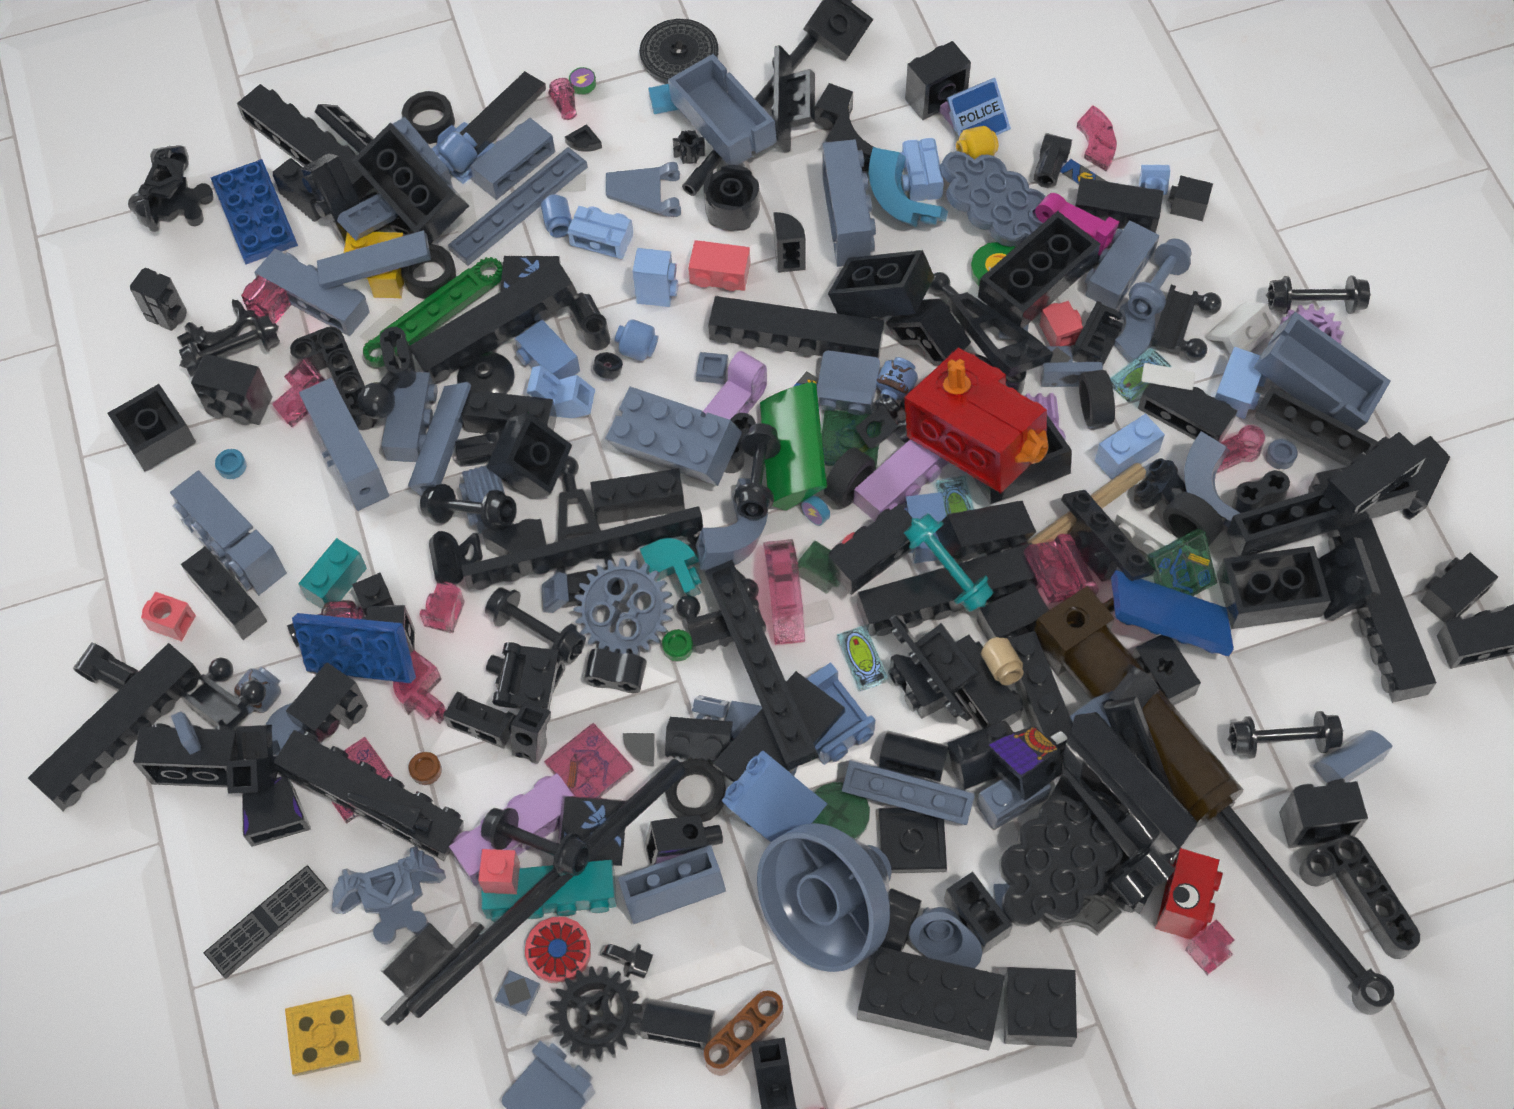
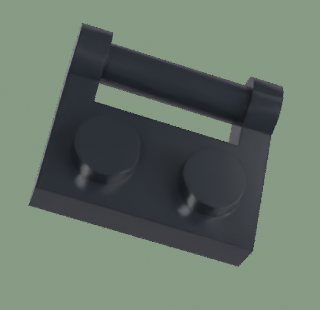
(536, 680)

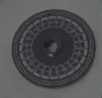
(663, 40)

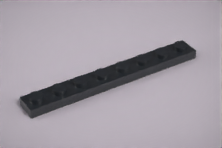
(582, 548)
(761, 665)

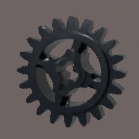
(608, 1021)

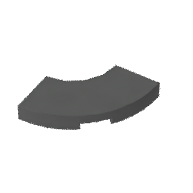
(1095, 916)

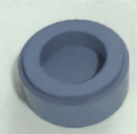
(1281, 454)

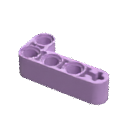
(743, 389)

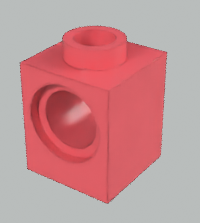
(175, 624)

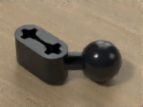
(378, 398)

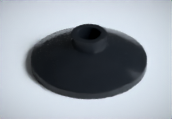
(497, 379)

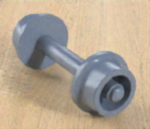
(1147, 298)

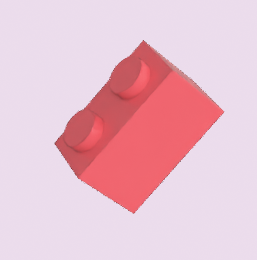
(719, 265)

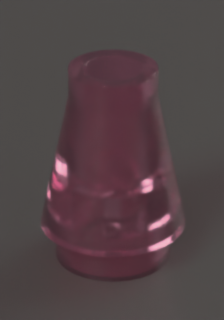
(563, 96)

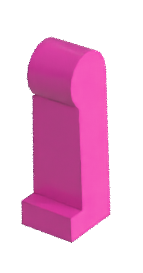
(1097, 228)

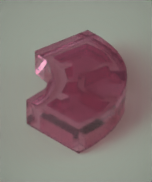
(1100, 138)

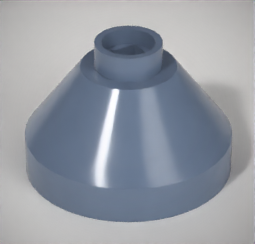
(825, 896)

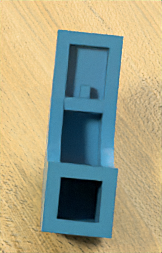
(886, 184)

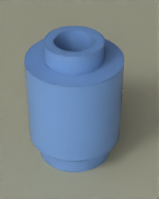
(556, 215)

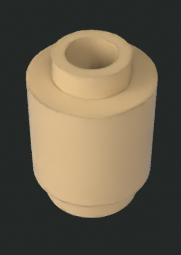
(1002, 660)

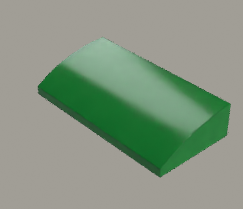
(800, 465)

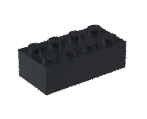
(410, 183)
(1038, 270)
(931, 997)

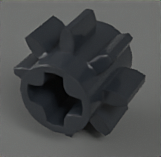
(688, 147)

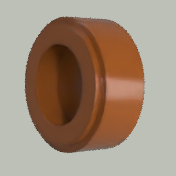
(425, 768)

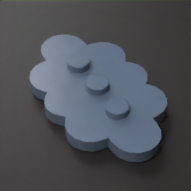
(992, 196)

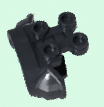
(167, 191)

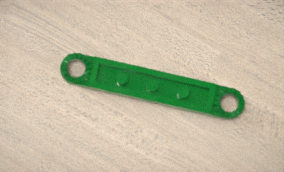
(440, 306)

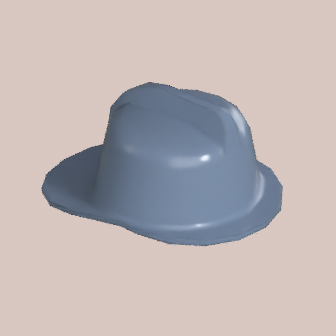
(945, 938)

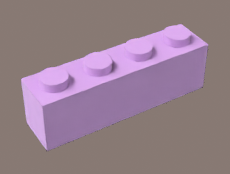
(897, 478)
(537, 812)

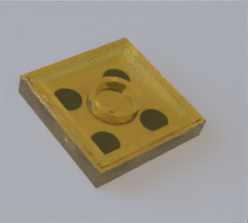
(322, 1035)

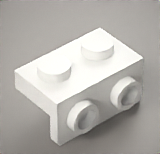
(1142, 531)

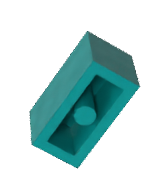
(333, 574)

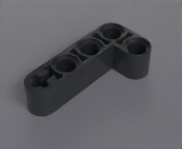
(324, 355)
(1364, 898)

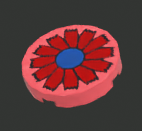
(557, 949)

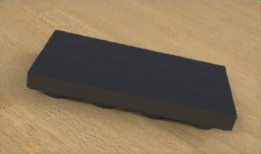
(816, 709)

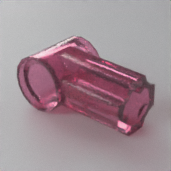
(1239, 450)

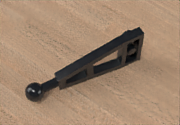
(1011, 359)
(571, 496)

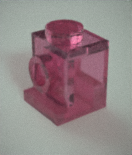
(443, 608)
(1210, 947)

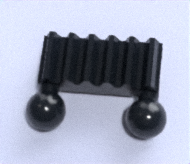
(1175, 320)
(711, 629)
(216, 703)

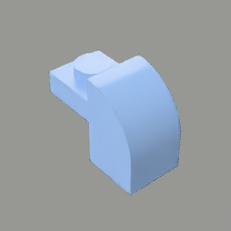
(570, 395)

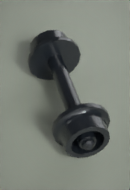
(1355, 295)
(264, 331)
(754, 498)
(496, 508)
(504, 605)
(1325, 730)
(569, 856)

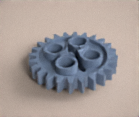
(599, 595)

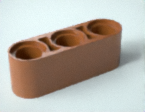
(750, 1017)

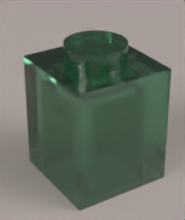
(814, 568)

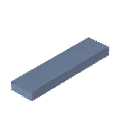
(373, 260)

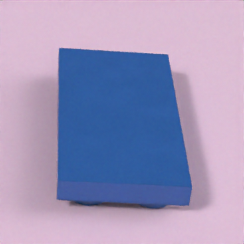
(253, 211)
(1172, 614)
(355, 647)

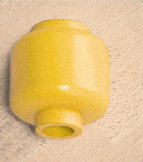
(977, 142)

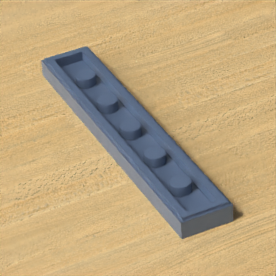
(517, 206)

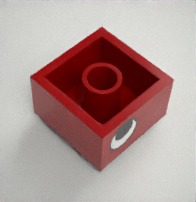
(1188, 894)

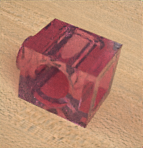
(266, 299)

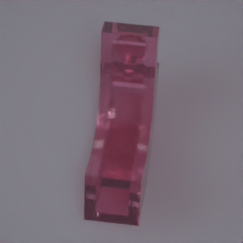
(784, 591)

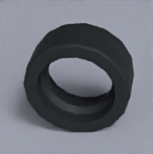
(426, 101)
(424, 289)
(1097, 398)
(847, 474)
(1189, 513)
(710, 810)

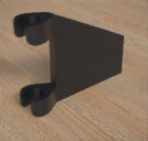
(1428, 475)

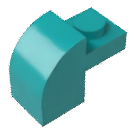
(672, 557)

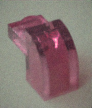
(290, 403)
(417, 693)

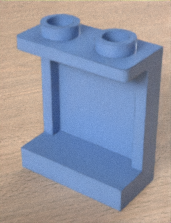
(851, 727)
(772, 798)

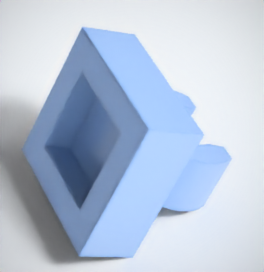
(1155, 177)

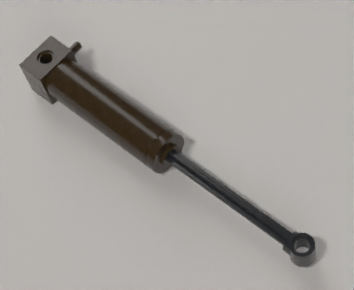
(1080, 641)

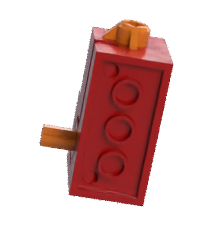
(976, 420)

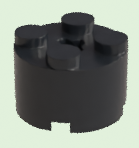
(731, 197)

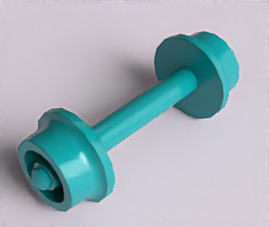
(974, 593)

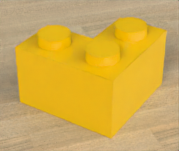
(385, 284)

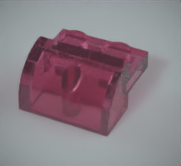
(1059, 568)

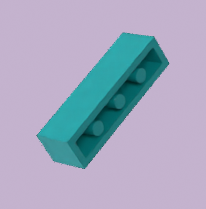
(588, 891)

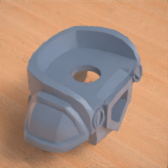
(389, 893)

